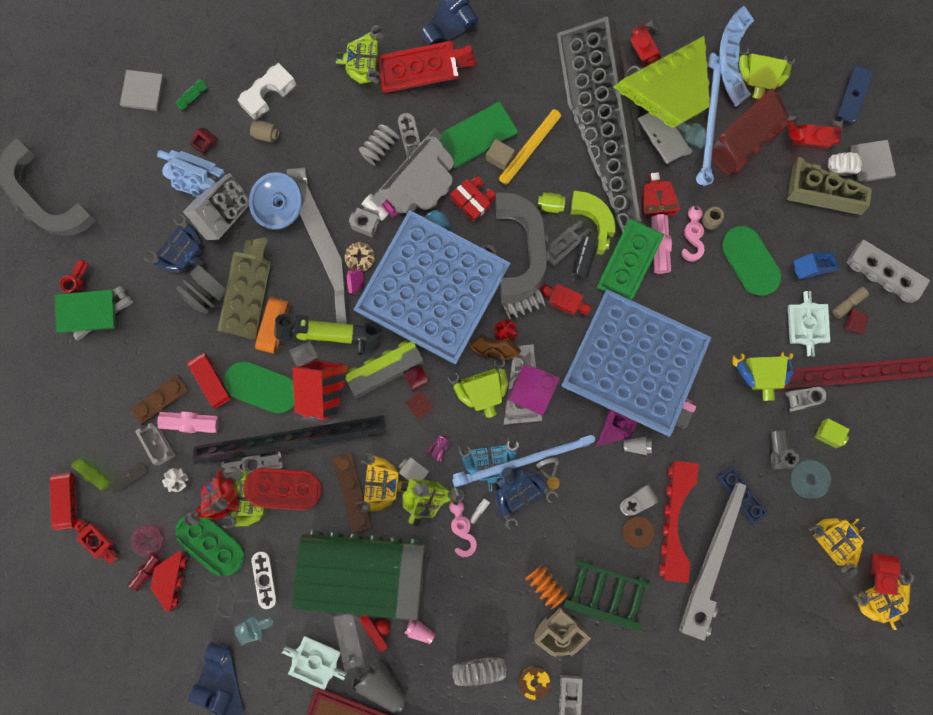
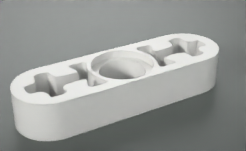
(256, 566)

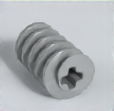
(377, 143)
(534, 300)

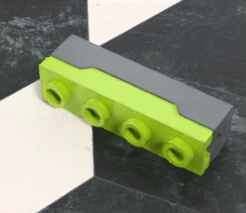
(384, 369)

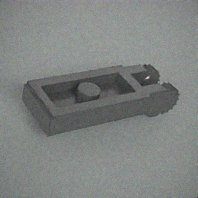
(566, 243)

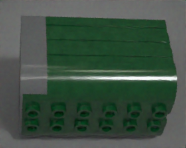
(360, 575)

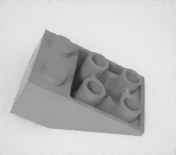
(217, 207)

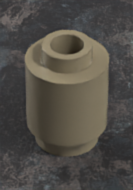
(264, 131)
(713, 218)

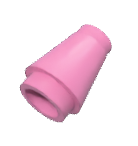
(419, 631)

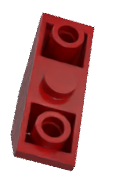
(168, 579)

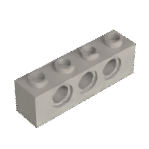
(914, 281)

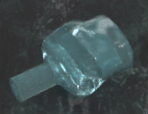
(694, 135)
(251, 630)

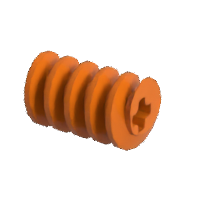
(546, 586)

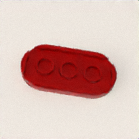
(282, 489)

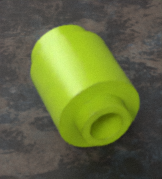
(551, 202)

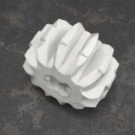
(845, 164)

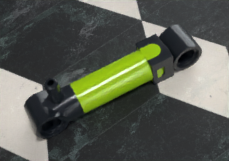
(303, 329)

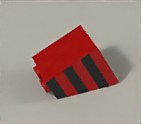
(318, 388)

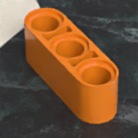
(266, 340)

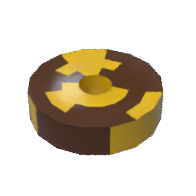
(538, 691)

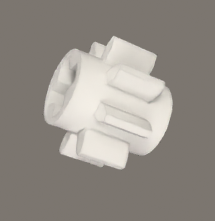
(175, 480)

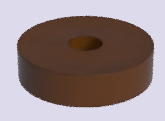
(646, 528)

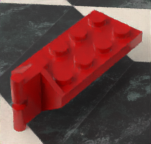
(423, 65)

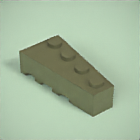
(824, 189)

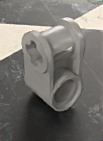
(802, 398)
(641, 499)

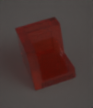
(419, 405)

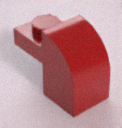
(886, 572)

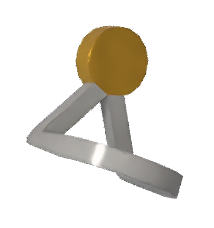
(553, 482)

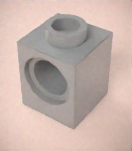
(368, 229)
(413, 469)

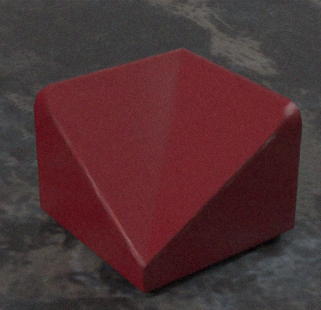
(416, 378)

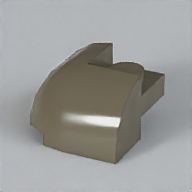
(561, 634)

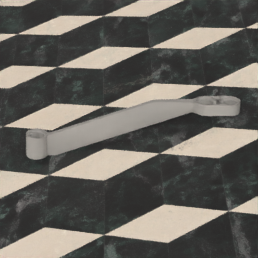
(322, 241)

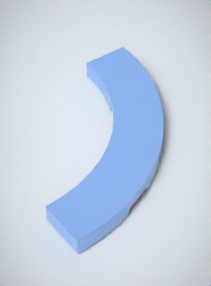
(730, 55)

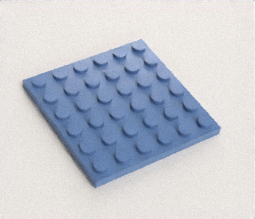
(432, 287)
(637, 362)

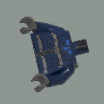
(180, 250)
(518, 491)

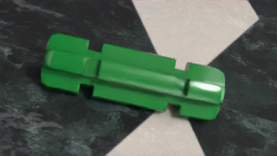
(191, 94)

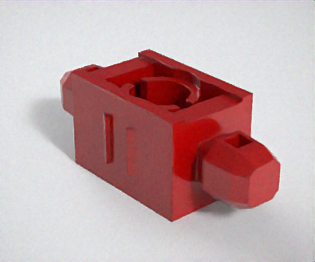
(565, 299)
(87, 530)

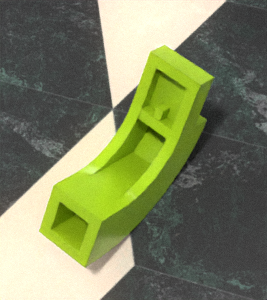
(595, 209)

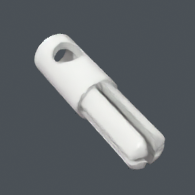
(479, 510)

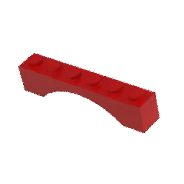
(682, 480)

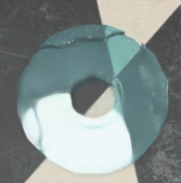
(799, 482)

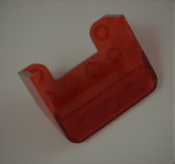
(747, 134)

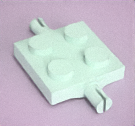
(808, 323)
(314, 662)

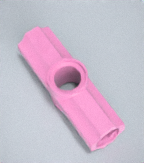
(662, 259)
(188, 422)

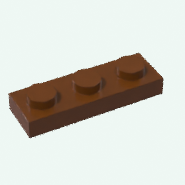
(159, 400)

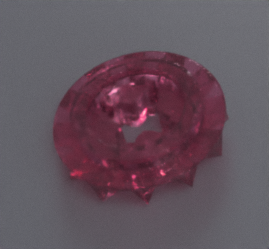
(138, 538)

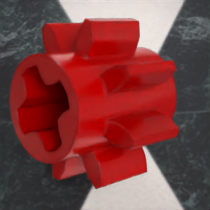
(505, 330)

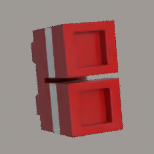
(471, 200)

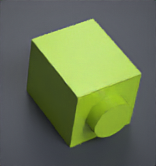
(832, 433)

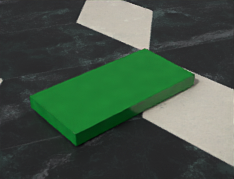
(477, 134)
(630, 259)

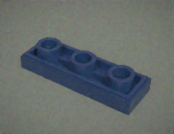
(857, 85)
(750, 505)

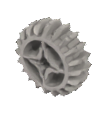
(479, 671)

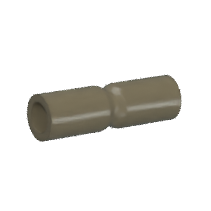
(848, 304)

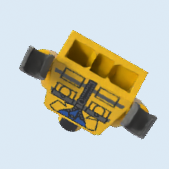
(381, 484)
(841, 541)
(887, 607)

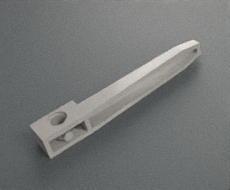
(701, 592)

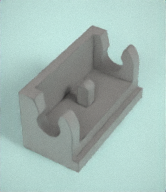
(155, 444)

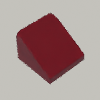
(203, 140)
(856, 321)

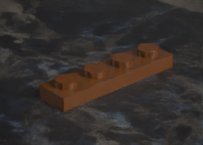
(351, 492)

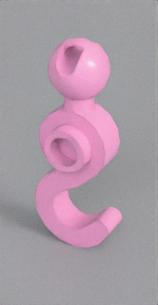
(693, 233)
(461, 526)

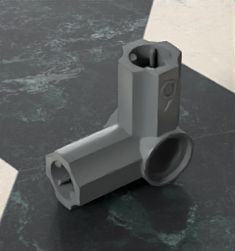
(782, 455)

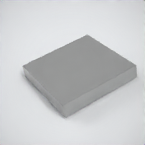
(142, 90)
(876, 161)

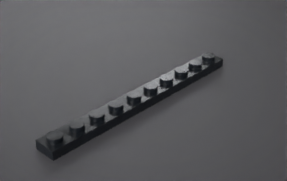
(289, 440)

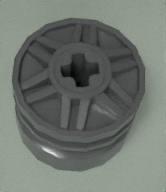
(201, 290)

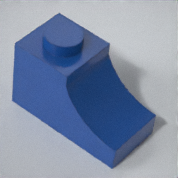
(815, 264)

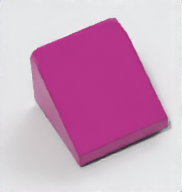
(355, 280)

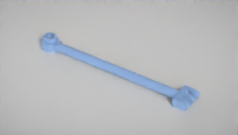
(705, 176)
(462, 479)

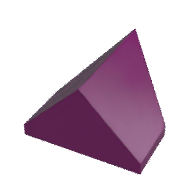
(616, 428)

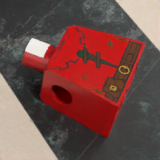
(658, 197)

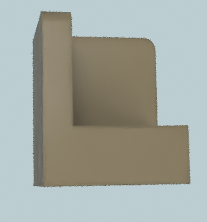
(500, 155)

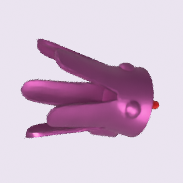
(439, 448)

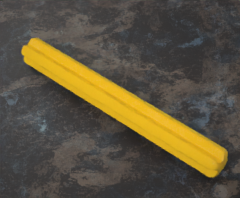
(530, 146)

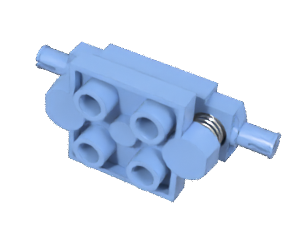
(190, 172)

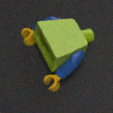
(766, 373)

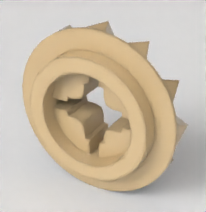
(365, 262)

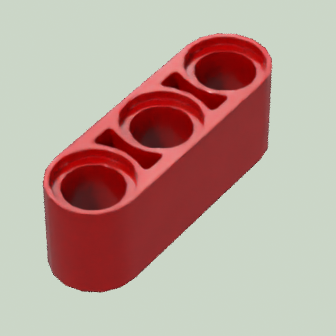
(209, 380)
(63, 501)

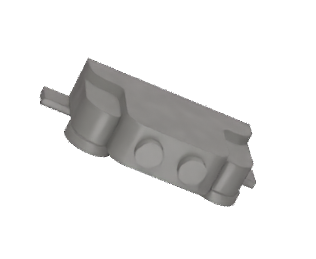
(419, 179)

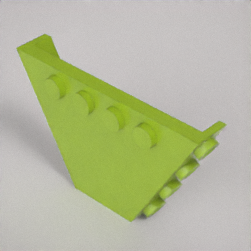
(672, 86)

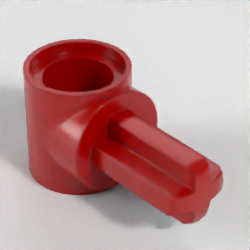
(76, 276)

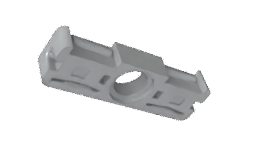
(267, 461)

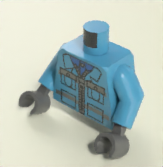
(485, 458)

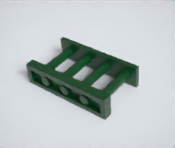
(611, 615)

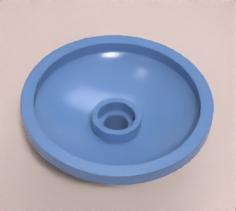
(266, 196)

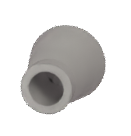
(638, 445)

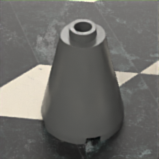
(379, 686)

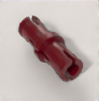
(144, 572)

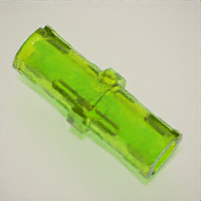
(90, 474)

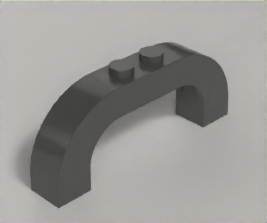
(12, 163)
(522, 210)

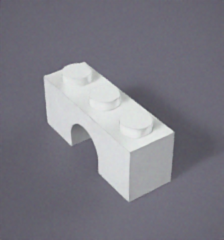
(276, 80)

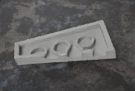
(514, 413)

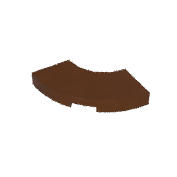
(500, 349)

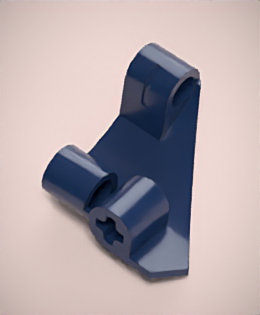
(449, 21)
(217, 684)

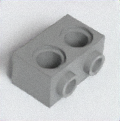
(570, 695)

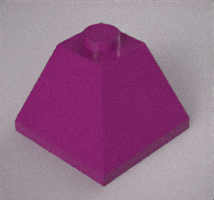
(533, 389)

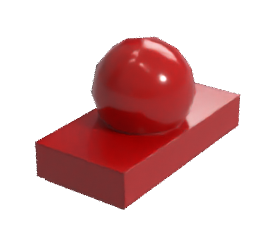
(376, 630)

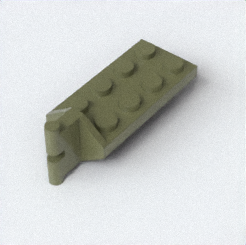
(245, 290)

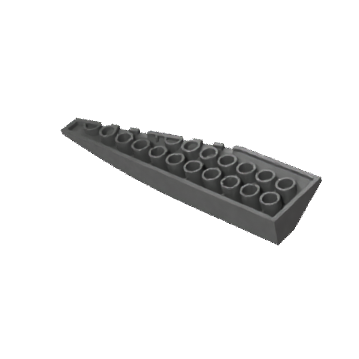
(590, 72)

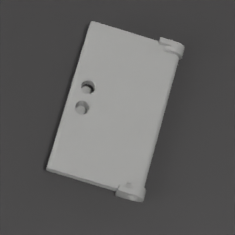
(671, 141)

